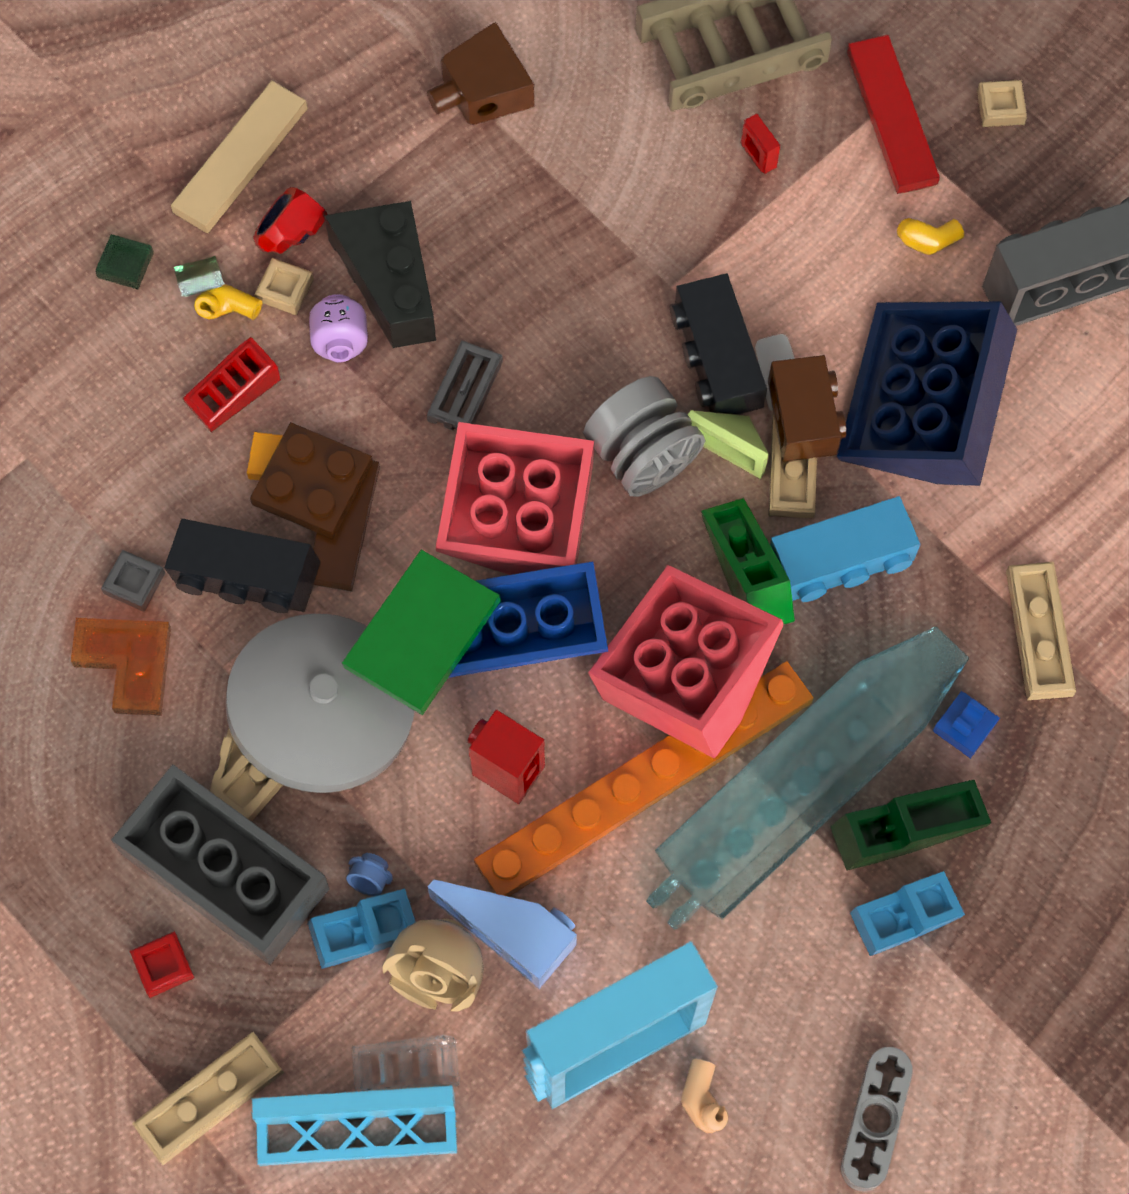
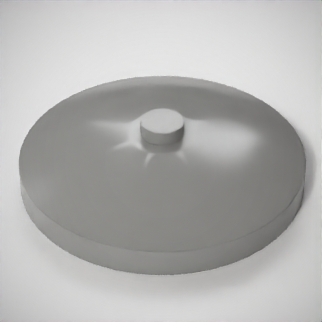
(306, 714)

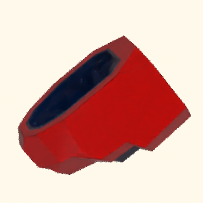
(289, 221)

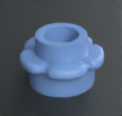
(368, 874)

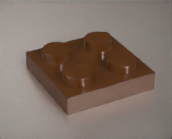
(311, 480)

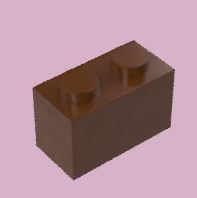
(805, 408)

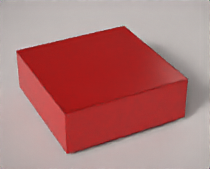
(760, 144)
(162, 964)

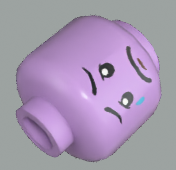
(338, 326)

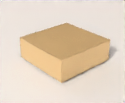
(1001, 103)
(284, 286)

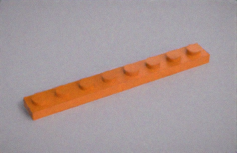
(631, 790)

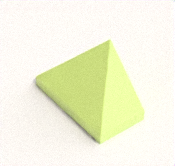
(732, 439)

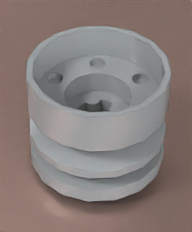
(644, 436)

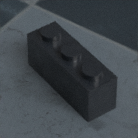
(718, 346)
(242, 566)

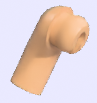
(698, 1100)

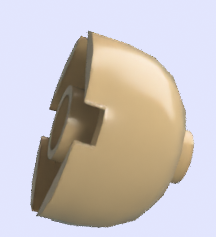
(435, 963)

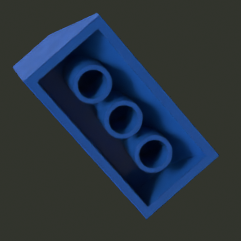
(538, 620)

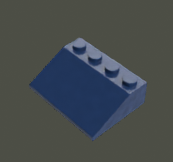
(930, 390)

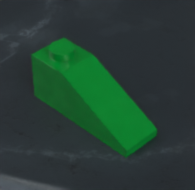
(748, 559)

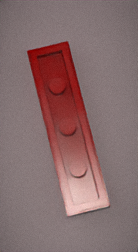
(893, 114)

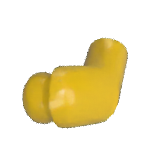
(927, 238)
(226, 300)

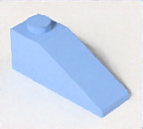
(513, 928)

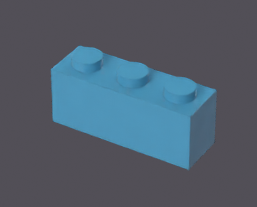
(847, 549)

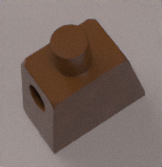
(483, 79)

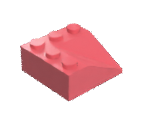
(515, 499)
(688, 660)

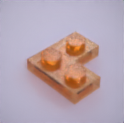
(136, 652)

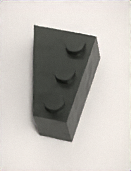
(388, 267)

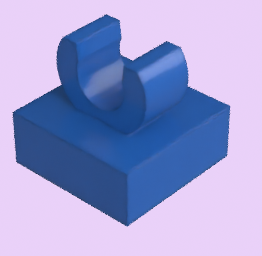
(966, 724)

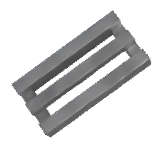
(452, 418)

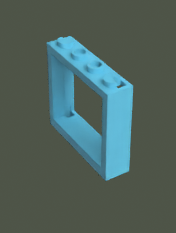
(618, 1026)

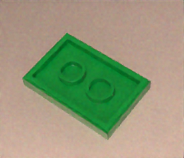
(421, 632)

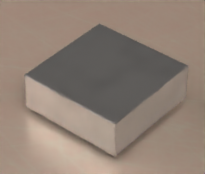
(133, 580)

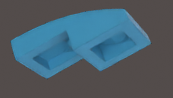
(907, 913)
(360, 929)

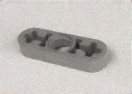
(898, 1086)

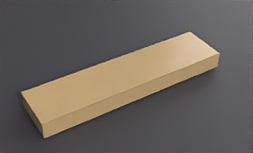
(239, 157)

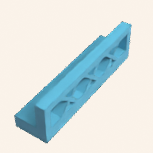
(354, 1106)

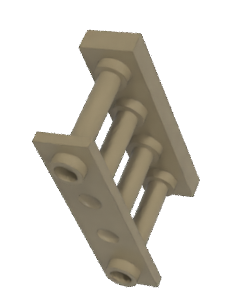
(665, 17)

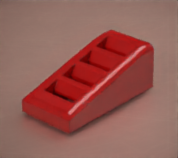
(242, 396)

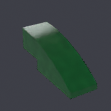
(909, 824)

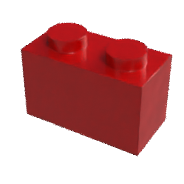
(506, 755)

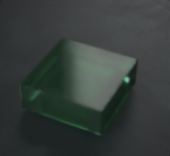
(124, 261)
(198, 276)

